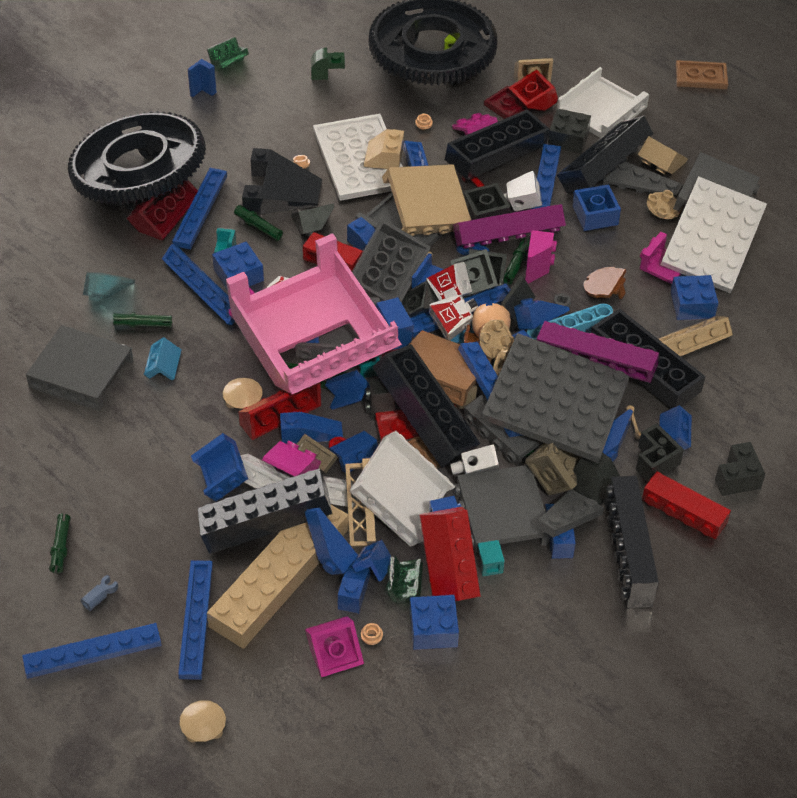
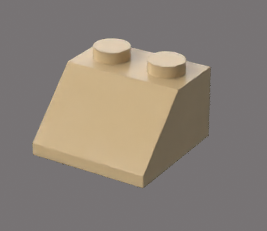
(525, 67)
(385, 150)
(661, 156)

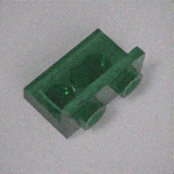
(226, 53)
(404, 579)

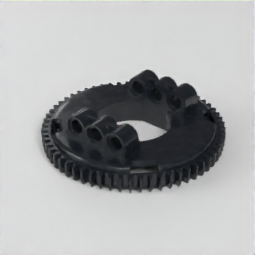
(395, 33)
(161, 137)

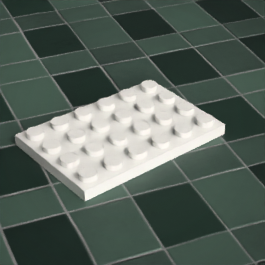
(344, 152)
(714, 234)

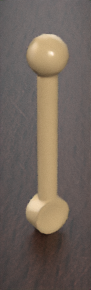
(637, 434)

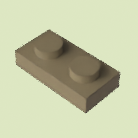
(323, 454)

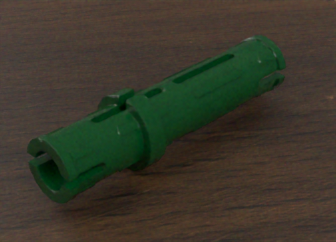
(253, 219)
(519, 256)
(142, 320)
(59, 550)

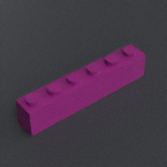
(508, 225)
(630, 359)

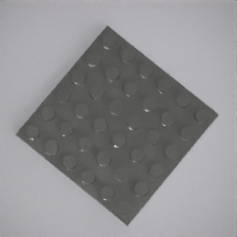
(556, 397)

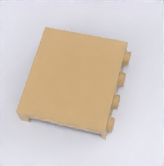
(427, 198)

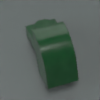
(322, 61)

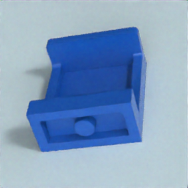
(220, 466)

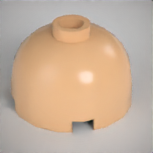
(486, 313)

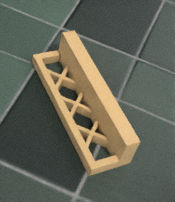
(698, 335)
(369, 515)

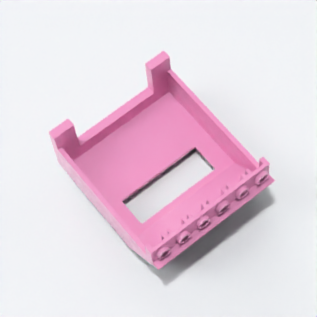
(305, 310)

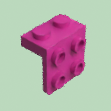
(474, 123)
(652, 257)

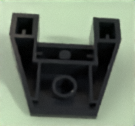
(284, 186)

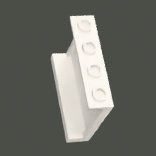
(603, 101)
(399, 486)

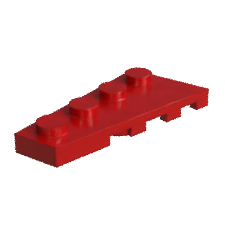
(394, 421)

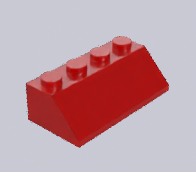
(265, 414)
(450, 553)

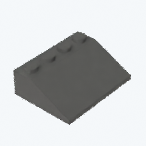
(389, 262)

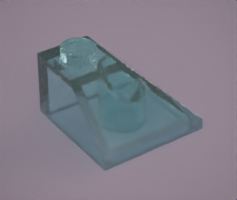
(103, 285)

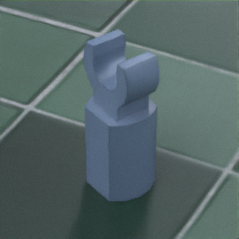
(98, 593)

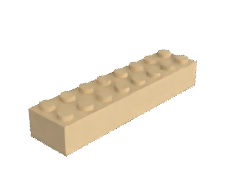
(268, 582)

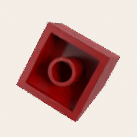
(535, 91)

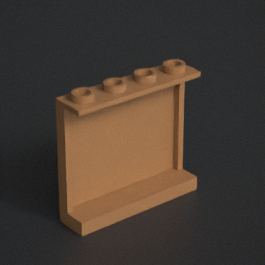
(446, 365)

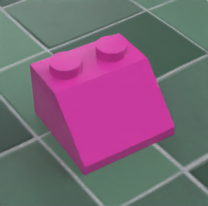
(540, 255)
(290, 459)
(334, 646)

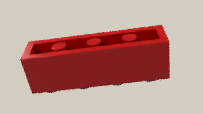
(686, 505)

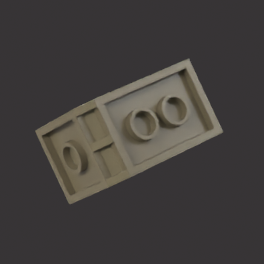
(553, 468)

